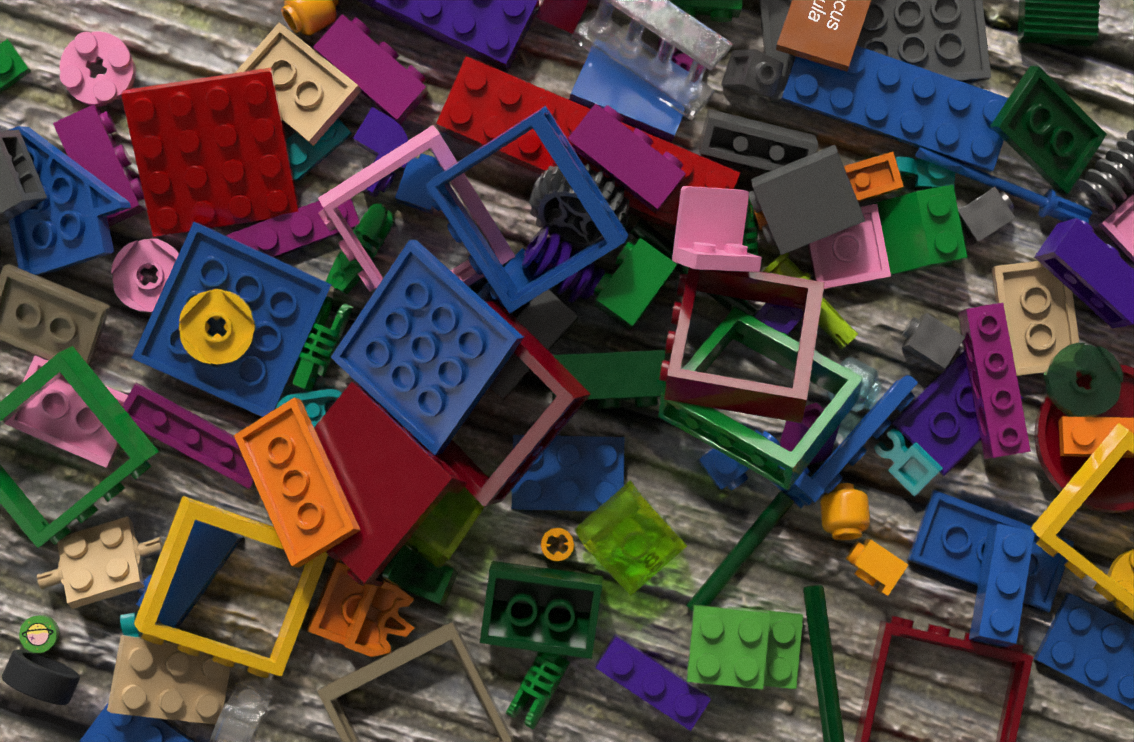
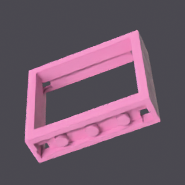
(379, 169)

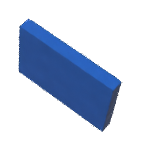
(639, 108)

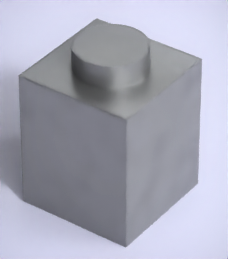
(985, 215)
(931, 341)

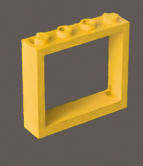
(1071, 499)
(192, 644)

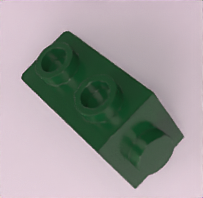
(420, 576)

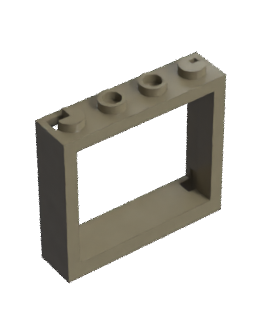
(330, 693)

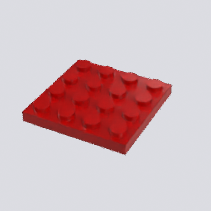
(211, 151)

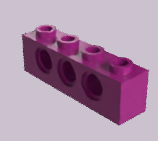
(994, 381)

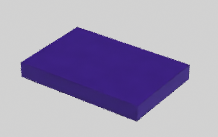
(943, 416)

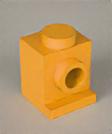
(876, 564)

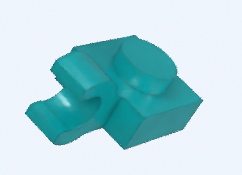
(926, 174)

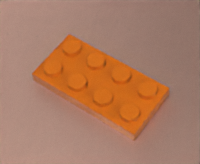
(296, 483)

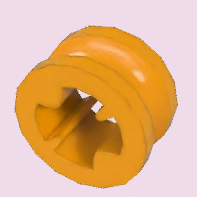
(557, 556)

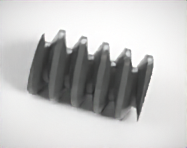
(1111, 174)

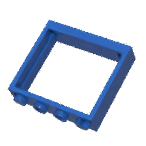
(482, 256)

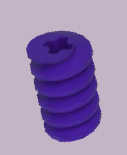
(549, 252)

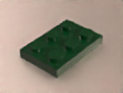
(1048, 129)

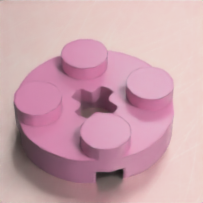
(88, 49)
(127, 270)

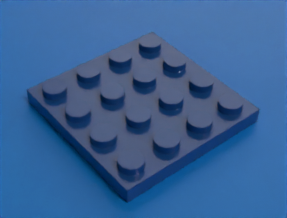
(281, 303)
(426, 347)

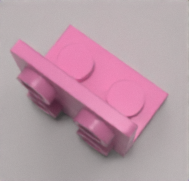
(712, 230)

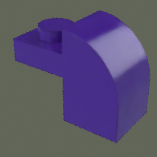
(380, 136)

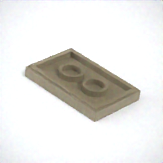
(48, 316)

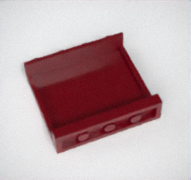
(385, 478)

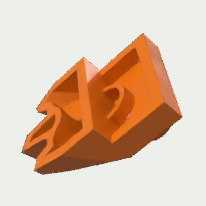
(359, 614)

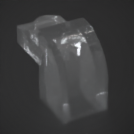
(241, 715)

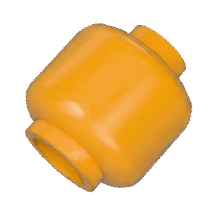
(309, 15)
(845, 512)

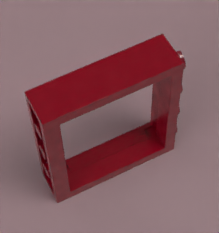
(735, 393)
(569, 399)
(941, 636)

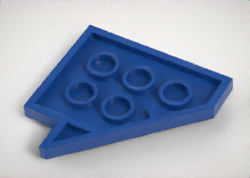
(71, 221)

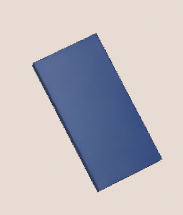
(954, 543)

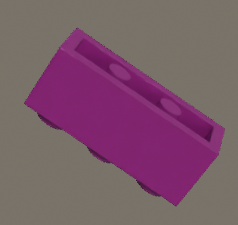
(373, 68)
(90, 143)
(627, 157)

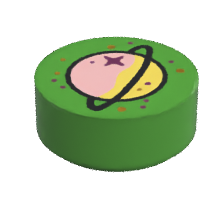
(39, 634)

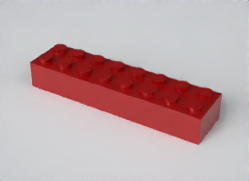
(491, 102)

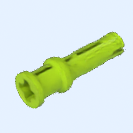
(829, 318)

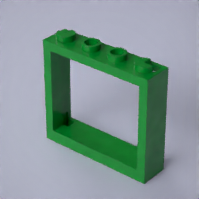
(111, 415)
(738, 440)

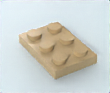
(307, 85)
(1037, 314)
(167, 682)

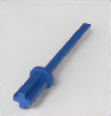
(1049, 204)

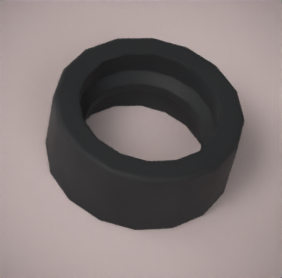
(40, 677)

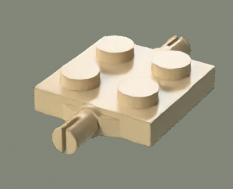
(100, 562)

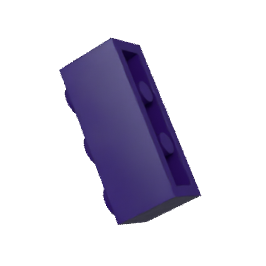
(1090, 271)
(652, 682)

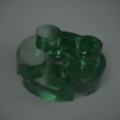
(1090, 360)

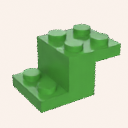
(744, 647)

